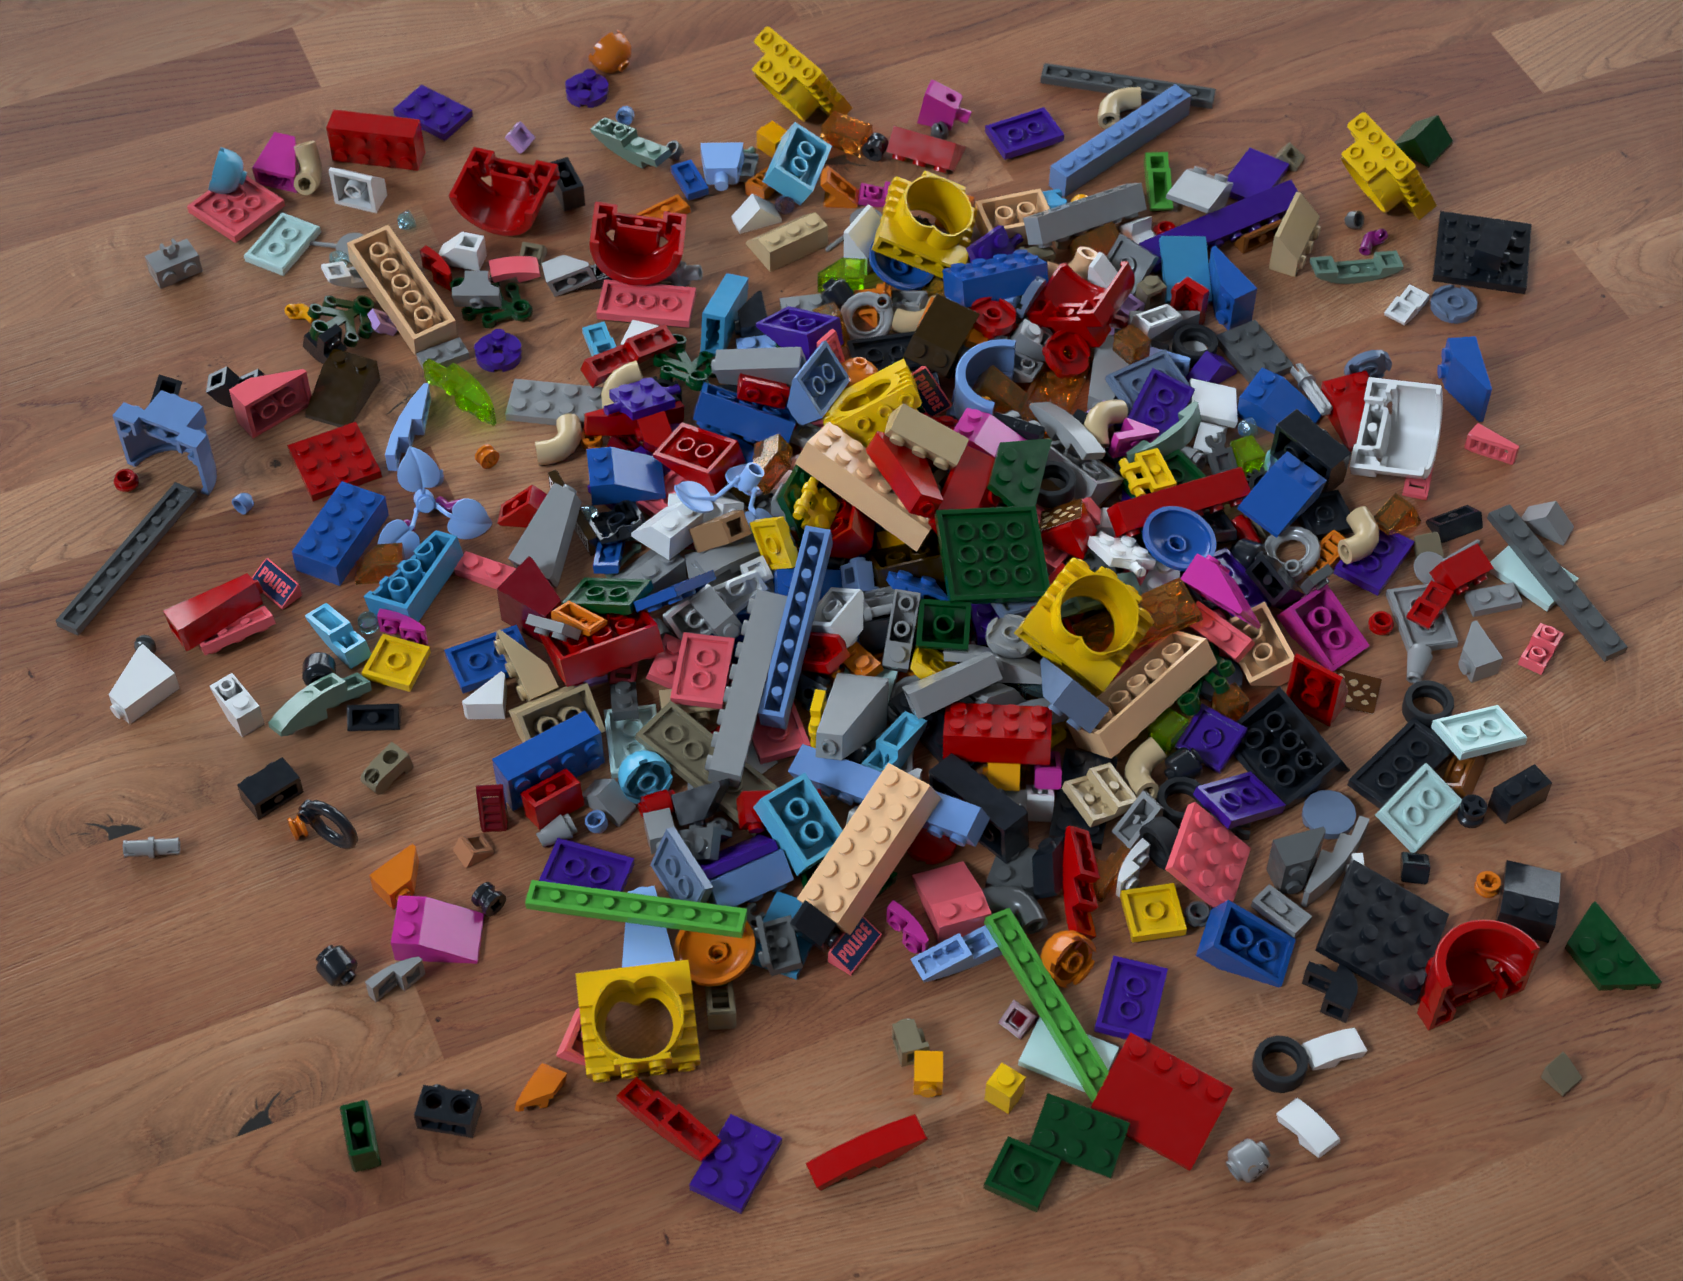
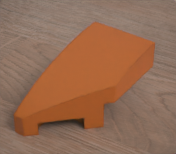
(868, 313)
(541, 1087)

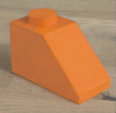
(397, 876)

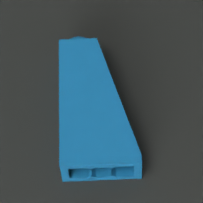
(722, 312)

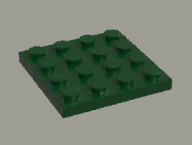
(992, 554)

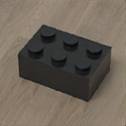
(1312, 447)

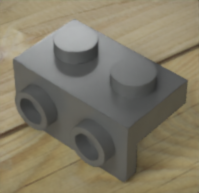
(704, 841)
(779, 945)

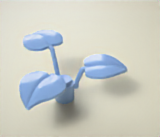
(421, 472)
(743, 477)

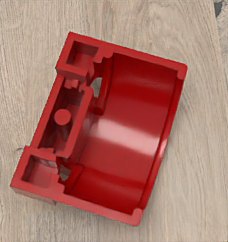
(514, 193)
(635, 251)
(1080, 306)
(1461, 968)

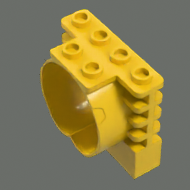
(795, 79)
(1384, 169)
(921, 245)
(867, 404)
(1046, 634)
(661, 981)

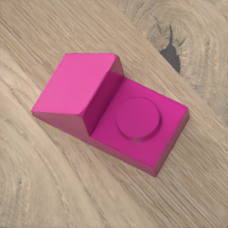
(1129, 436)

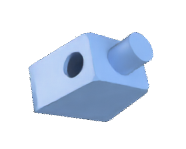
(722, 163)

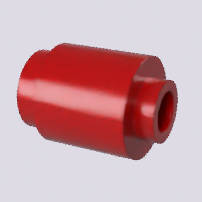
(656, 801)

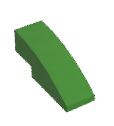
(1157, 180)

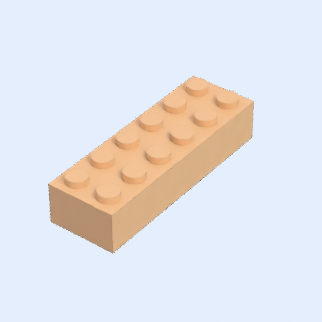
(402, 289)
(851, 473)
(1146, 691)
(870, 847)

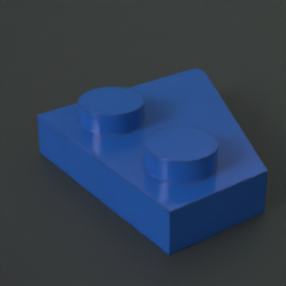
(925, 585)

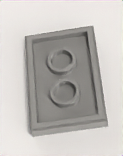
(1438, 637)

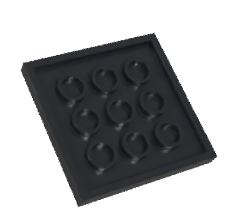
(1455, 250)
(1382, 932)

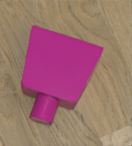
(942, 105)

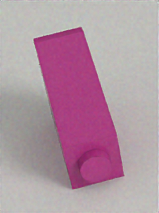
(277, 163)

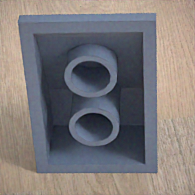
(1070, 698)

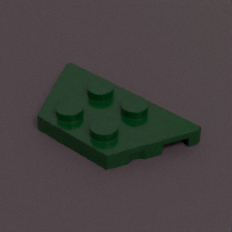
(1019, 471)
(792, 492)
(1607, 954)

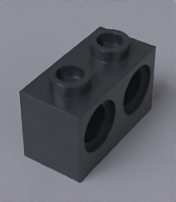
(445, 1117)

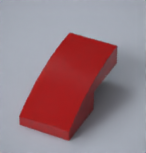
(436, 264)
(1430, 605)

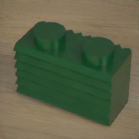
(360, 1135)

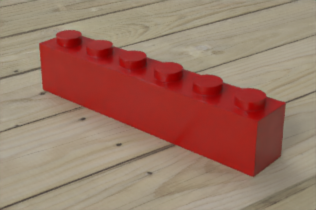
(1197, 495)

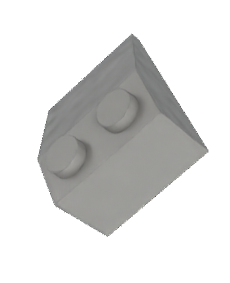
(1201, 190)

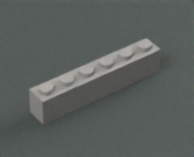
(1084, 214)

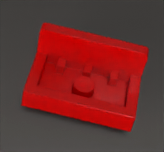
(1190, 296)
(762, 391)
(825, 653)

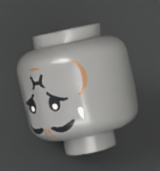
(1248, 1160)

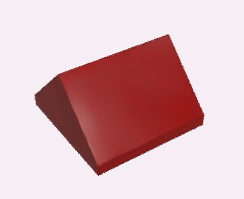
(1072, 535)

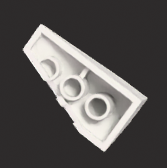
(733, 592)

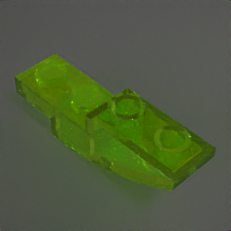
(468, 392)

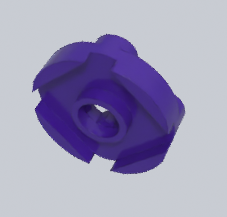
(588, 79)
(497, 341)

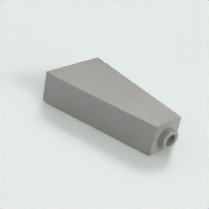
(767, 363)
(1104, 363)
(550, 533)
(952, 684)

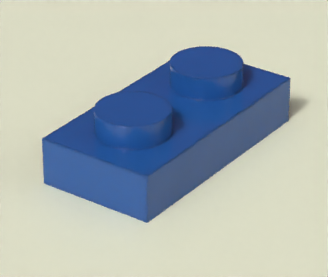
(689, 180)
(608, 558)

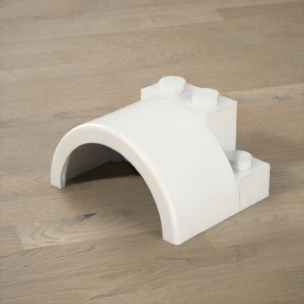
(1400, 441)

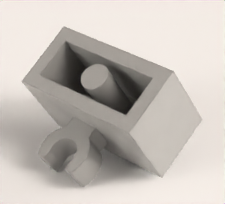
(173, 263)

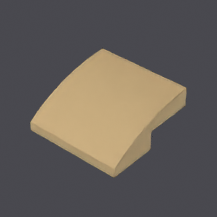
(1099, 794)

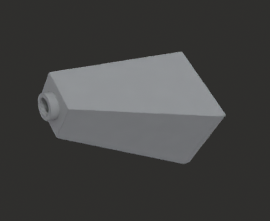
(852, 715)

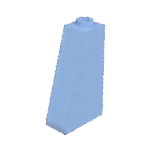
(645, 943)

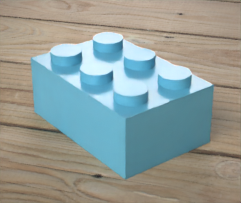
(797, 163)
(799, 822)

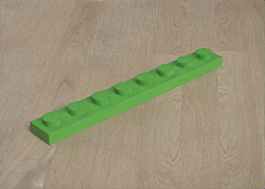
(636, 908)
(1048, 1001)

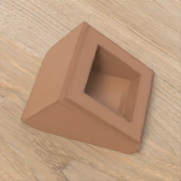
(472, 849)

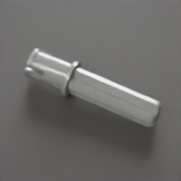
(1308, 384)

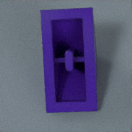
(1211, 369)

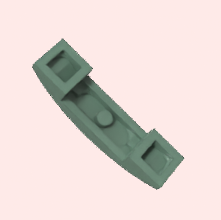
(1357, 271)
(1175, 437)

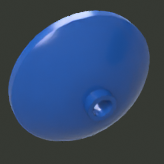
(898, 273)
(1176, 536)

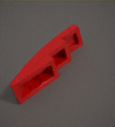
(599, 424)
(1078, 878)
(668, 1120)
(867, 1150)

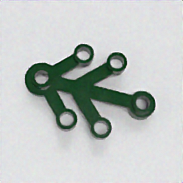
(358, 307)
(518, 309)
(694, 378)
(1189, 702)

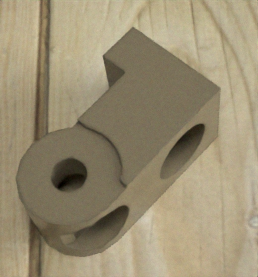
(386, 768)

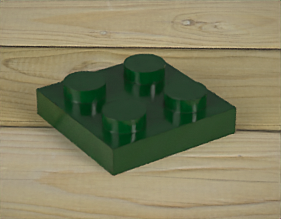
(1022, 1174)

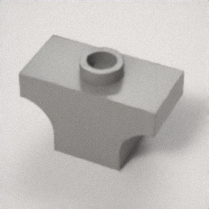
(476, 291)

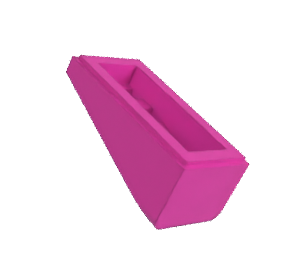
(1049, 775)

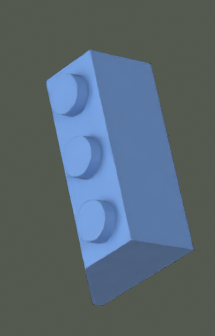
(816, 385)
(751, 880)

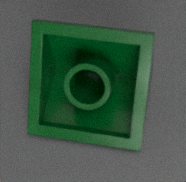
(1425, 140)
(943, 625)

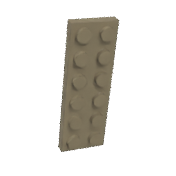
(686, 748)

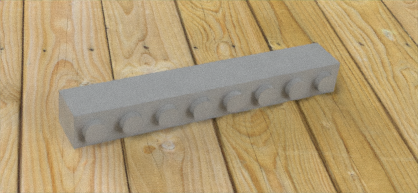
(746, 691)

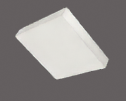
(1215, 402)

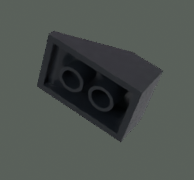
(1529, 899)

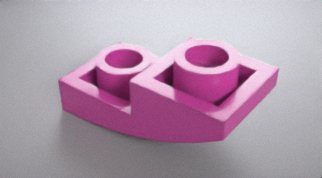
(873, 194)
(398, 623)
(913, 934)

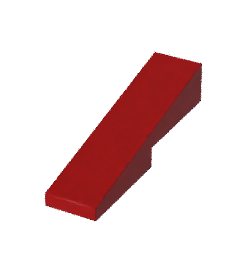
(638, 347)

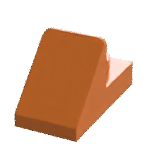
(838, 191)

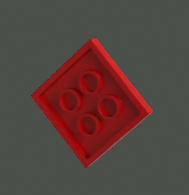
(334, 458)

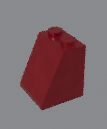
(526, 593)

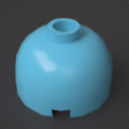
(227, 172)
(643, 774)

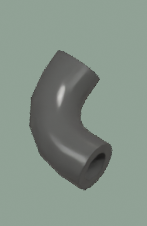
(1022, 904)

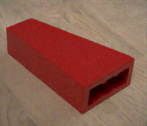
(907, 475)
(213, 610)

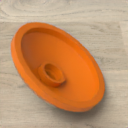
(703, 948)

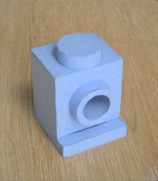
(858, 575)

